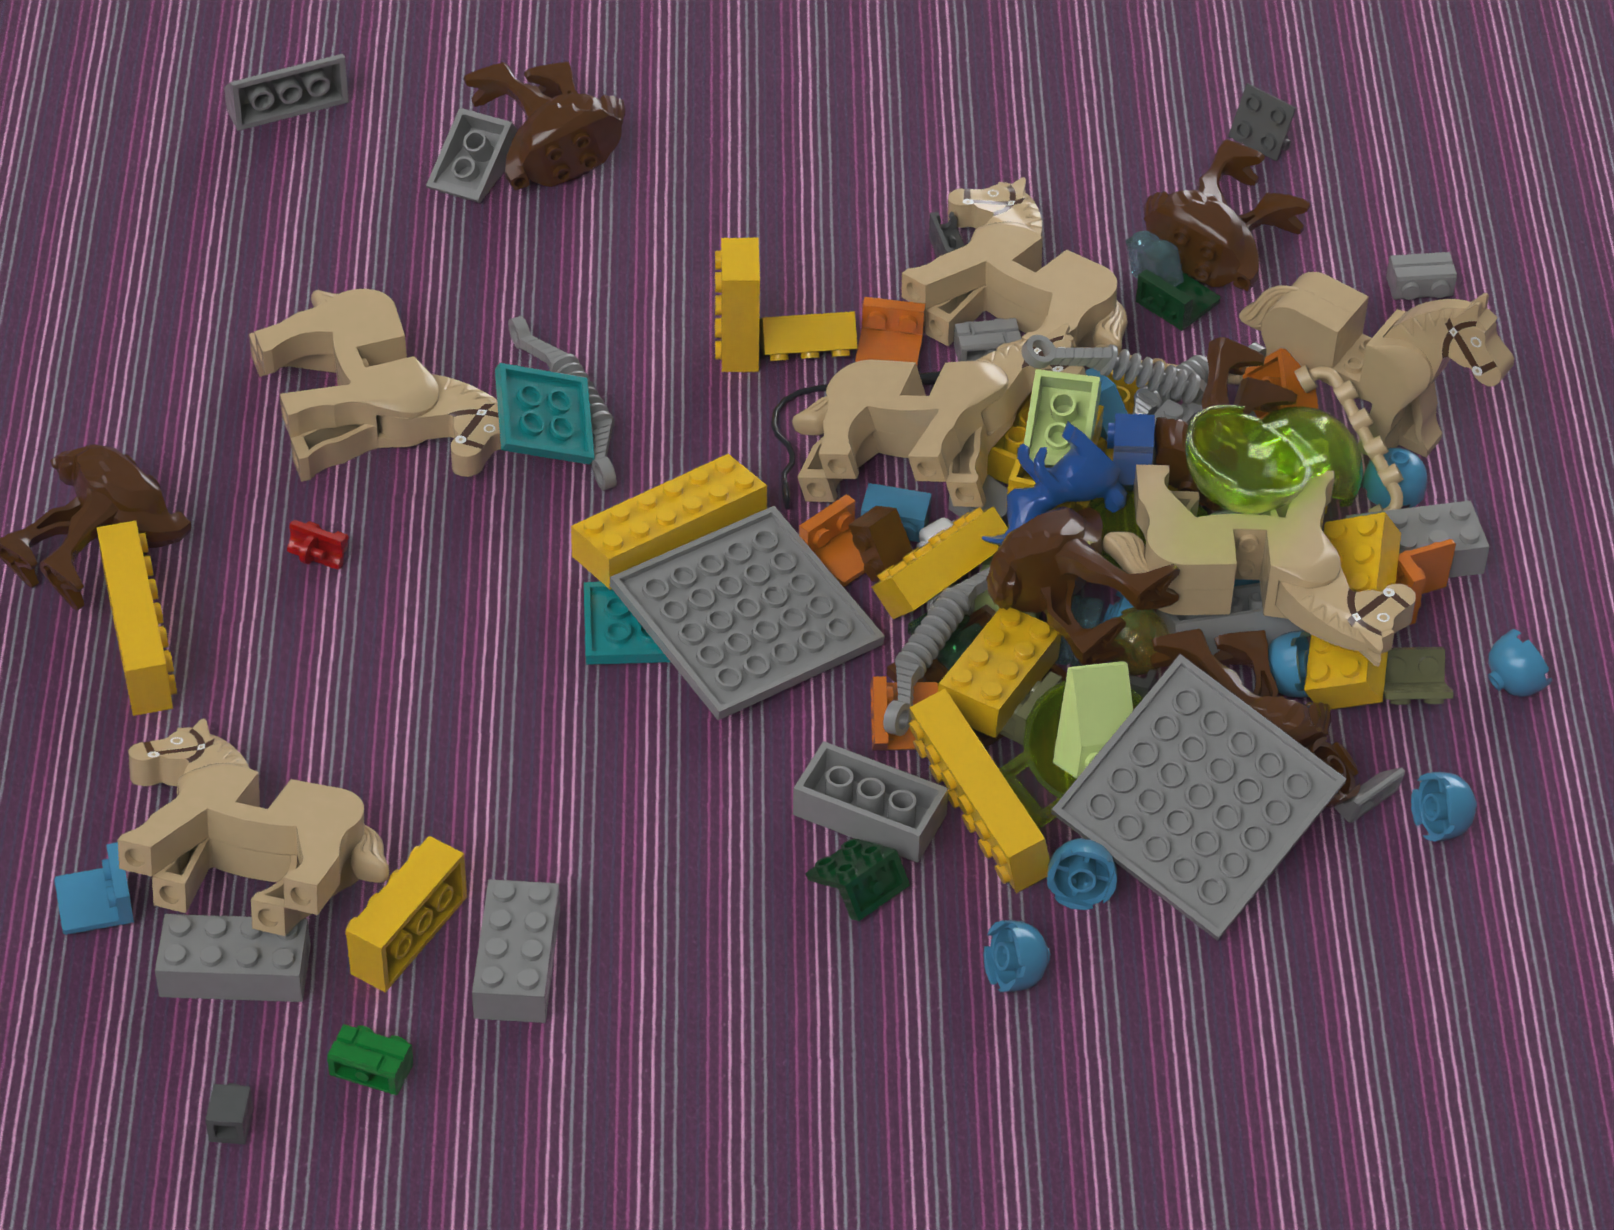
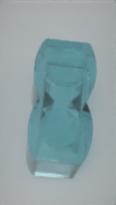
(1156, 255)

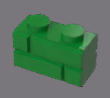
(370, 1059)

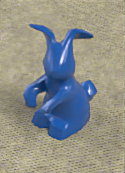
(1077, 477)

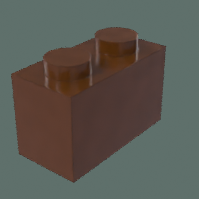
(880, 539)

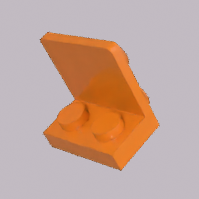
(891, 330)
(832, 540)
(1425, 569)
(881, 696)

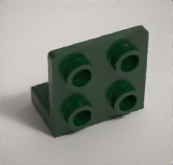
(1176, 304)
(863, 874)

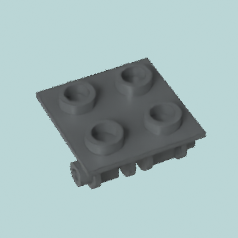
(1262, 122)

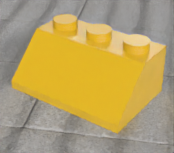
(808, 335)

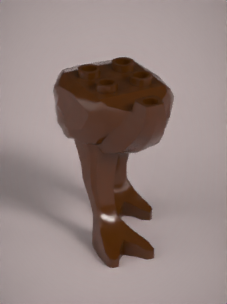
(563, 129)
(1209, 235)
(1223, 358)
(107, 493)
(1052, 560)
(1247, 648)

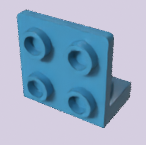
(94, 896)

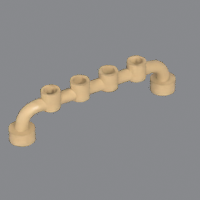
(1360, 422)

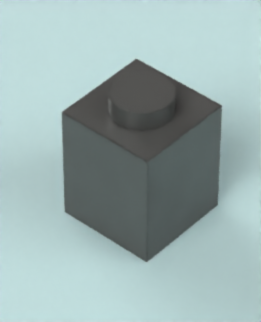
(229, 1113)

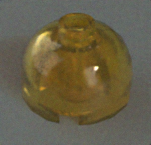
(1136, 639)

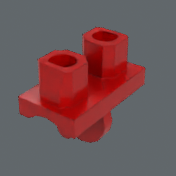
(317, 545)

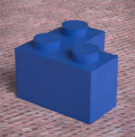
(1131, 443)

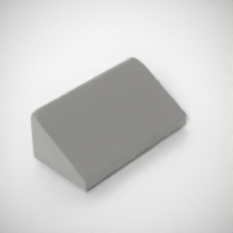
(1371, 794)

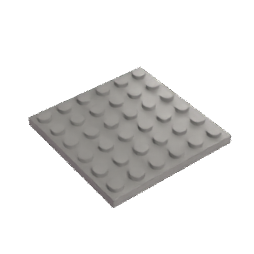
(746, 612)
(1199, 796)

